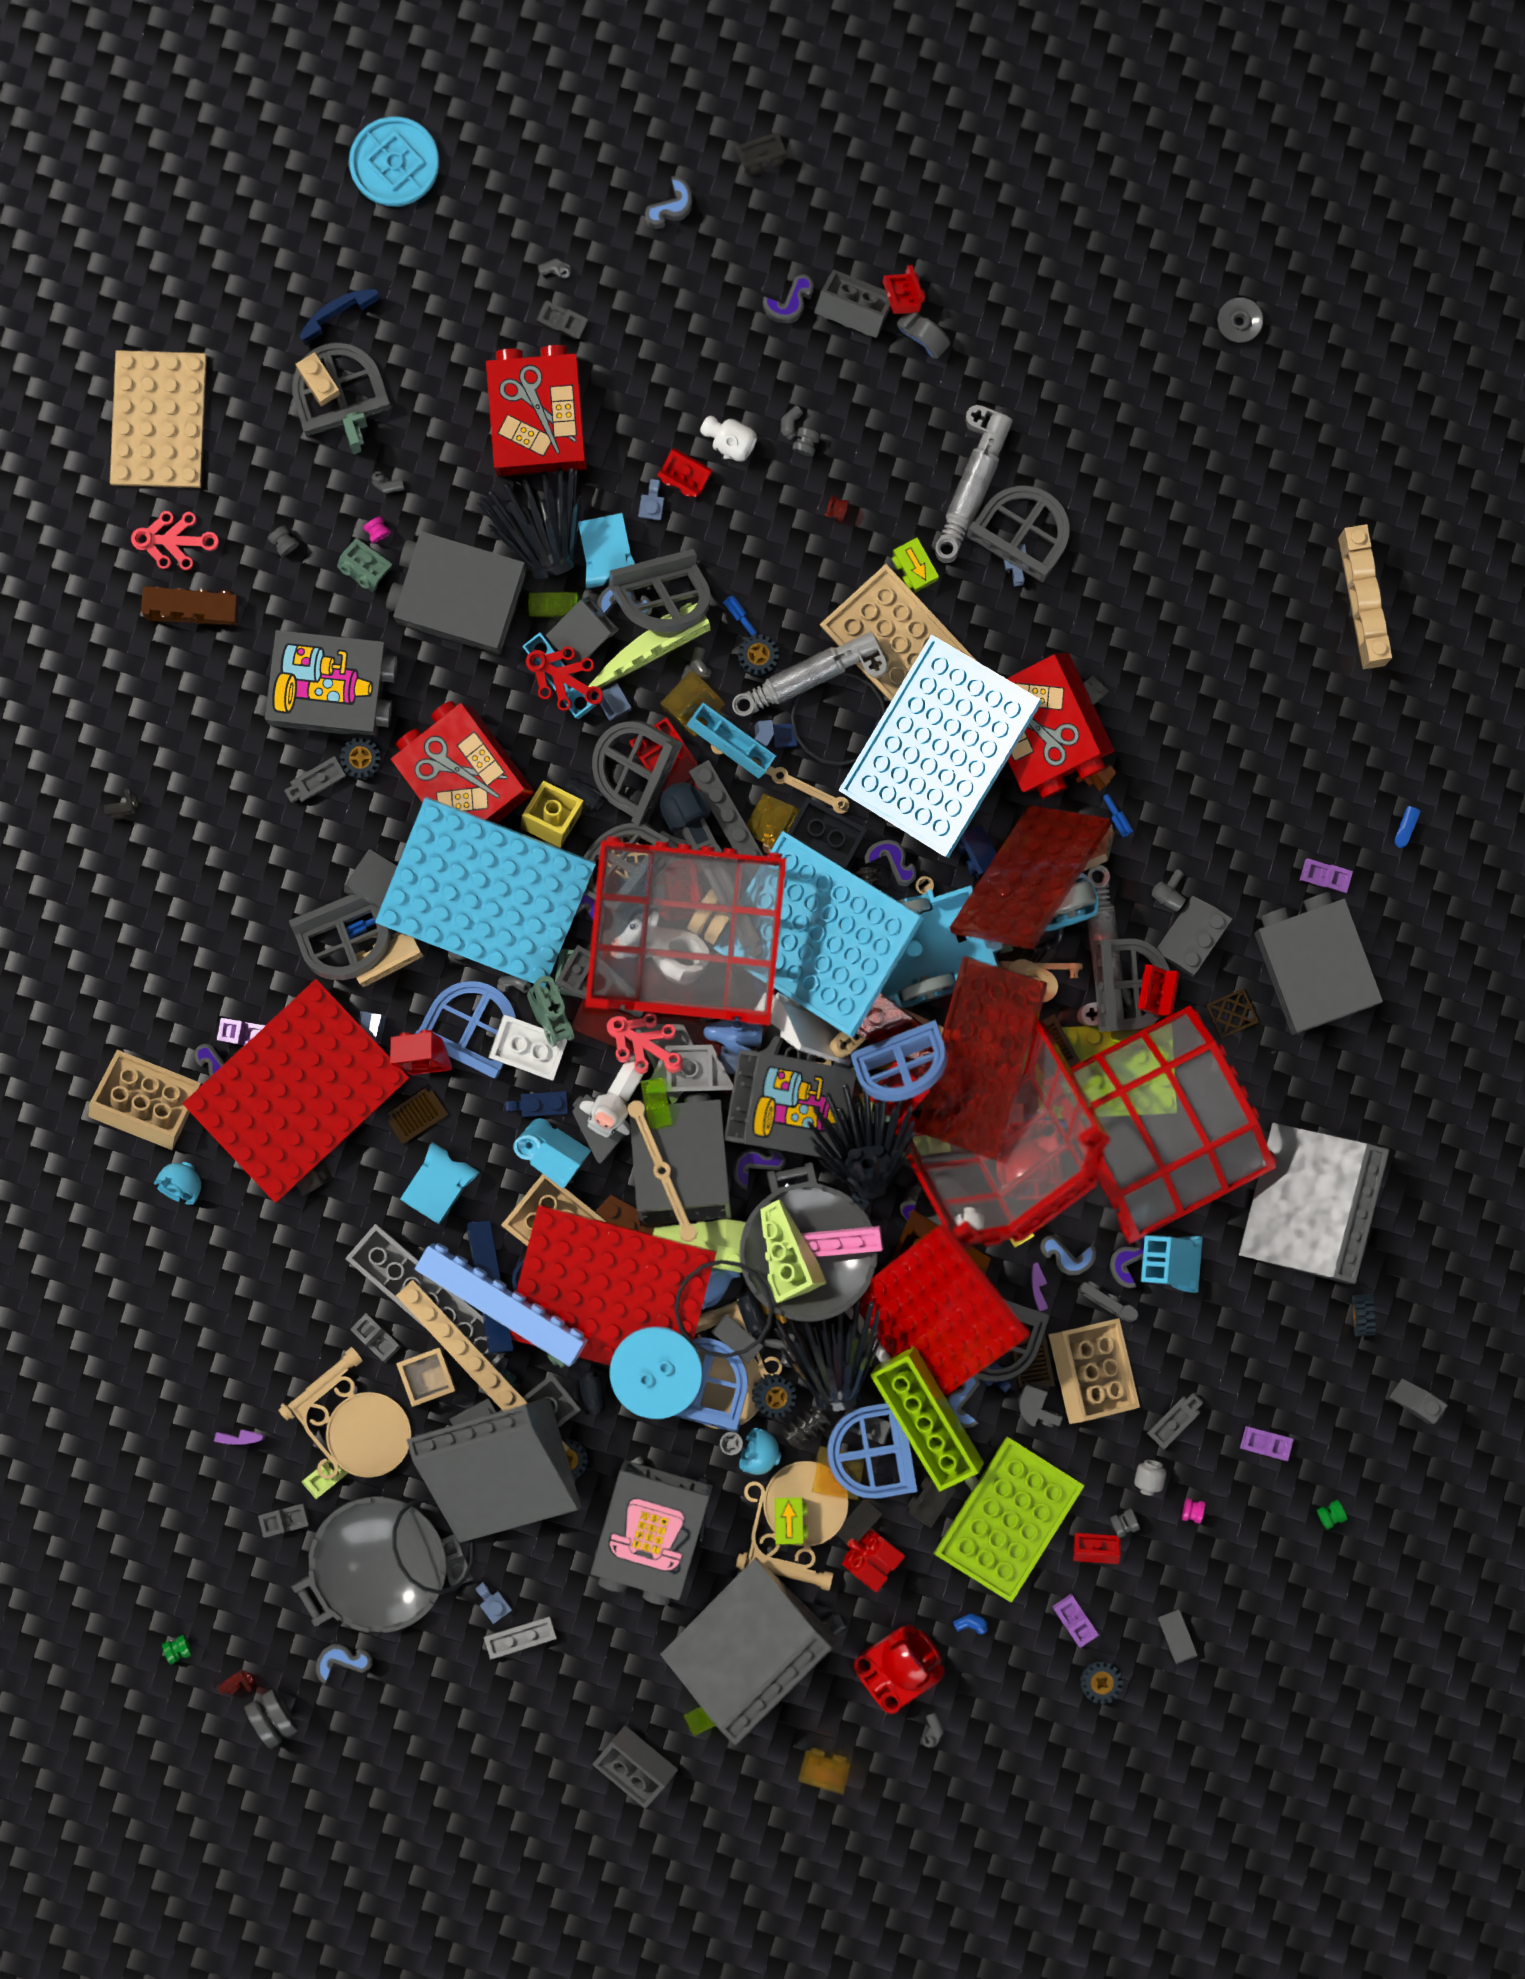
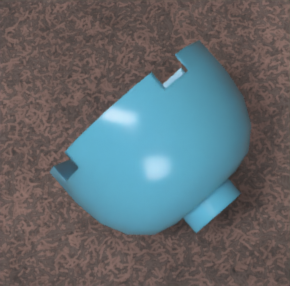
(179, 1181)
(760, 1452)

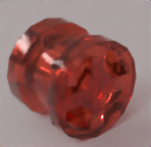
(839, 509)

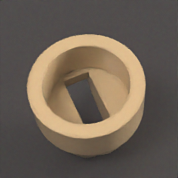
(920, 880)

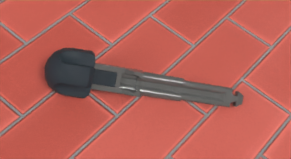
(686, 811)

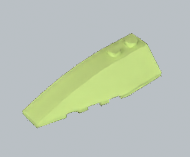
(648, 648)

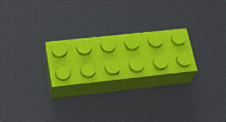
(927, 1419)

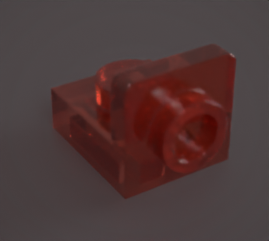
(232, 1683)

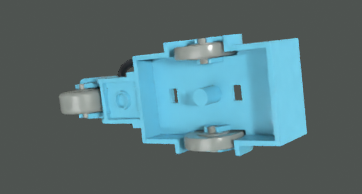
(934, 955)

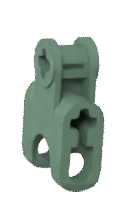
(549, 1011)

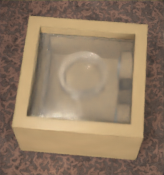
(426, 1376)

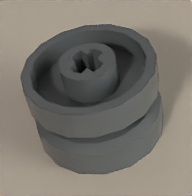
(271, 1718)

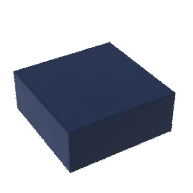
(784, 736)

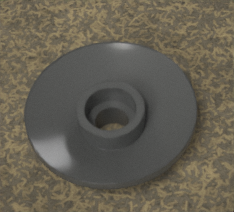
(1245, 310)

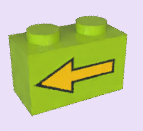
(915, 565)
(789, 1520)

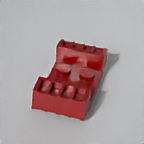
(650, 751)

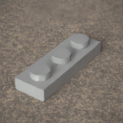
(520, 1637)

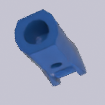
(1407, 826)

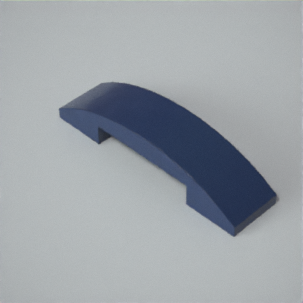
(362, 298)

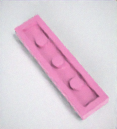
(844, 1241)

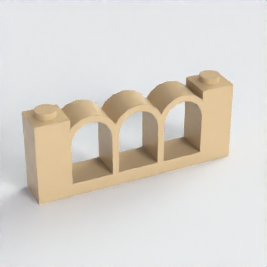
(1364, 597)

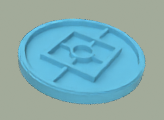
(394, 161)
(656, 1372)

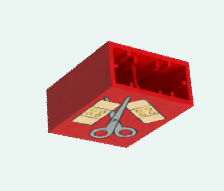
(535, 412)
(1062, 733)
(462, 765)

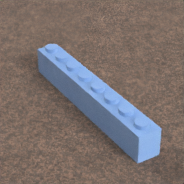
(501, 1304)

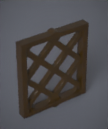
(1248, 1006)

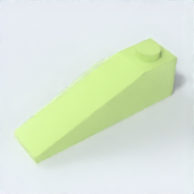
(717, 1235)
(790, 1259)

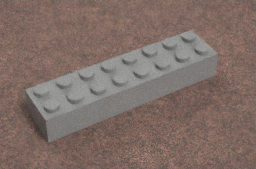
(393, 1268)

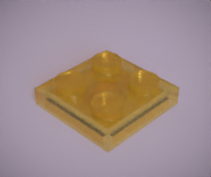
(770, 819)
(825, 1482)

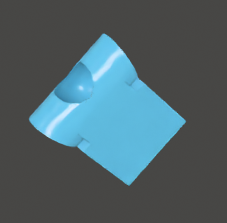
(604, 548)
(551, 1151)
(438, 1184)
(1173, 1261)

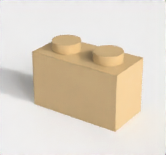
(317, 379)

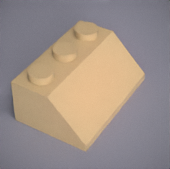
(401, 952)

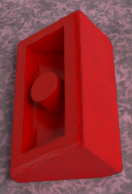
(1096, 1548)

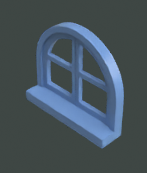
(896, 1049)
(459, 1051)
(713, 1417)
(900, 1448)

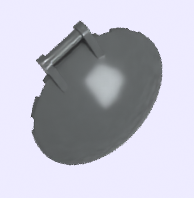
(812, 1210)
(357, 1570)

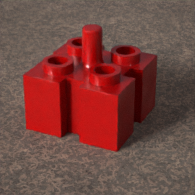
(872, 1559)

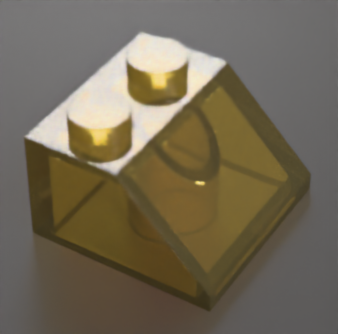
(687, 697)
(824, 1770)

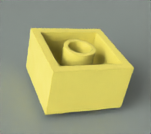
(551, 814)

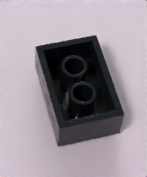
(827, 832)

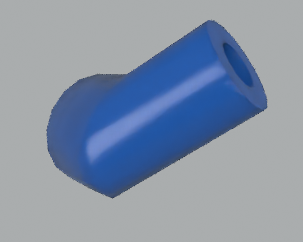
(972, 1621)

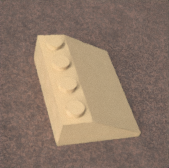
(143, 1099)
(548, 1194)
(1094, 1371)

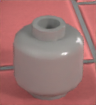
(1150, 1477)

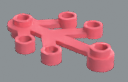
(171, 539)
(643, 1041)

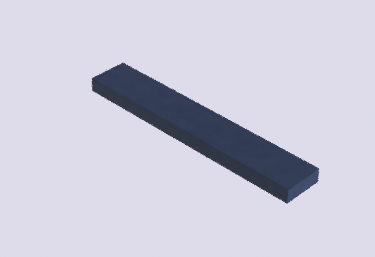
(485, 1258)

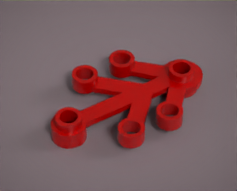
(562, 676)

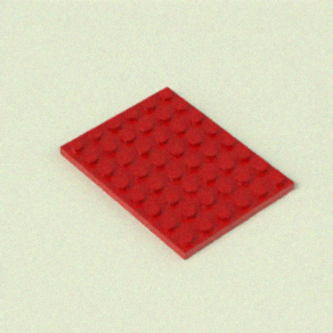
(295, 1091)
(610, 1279)
(943, 1308)

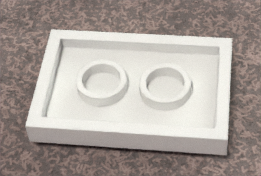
(526, 1048)

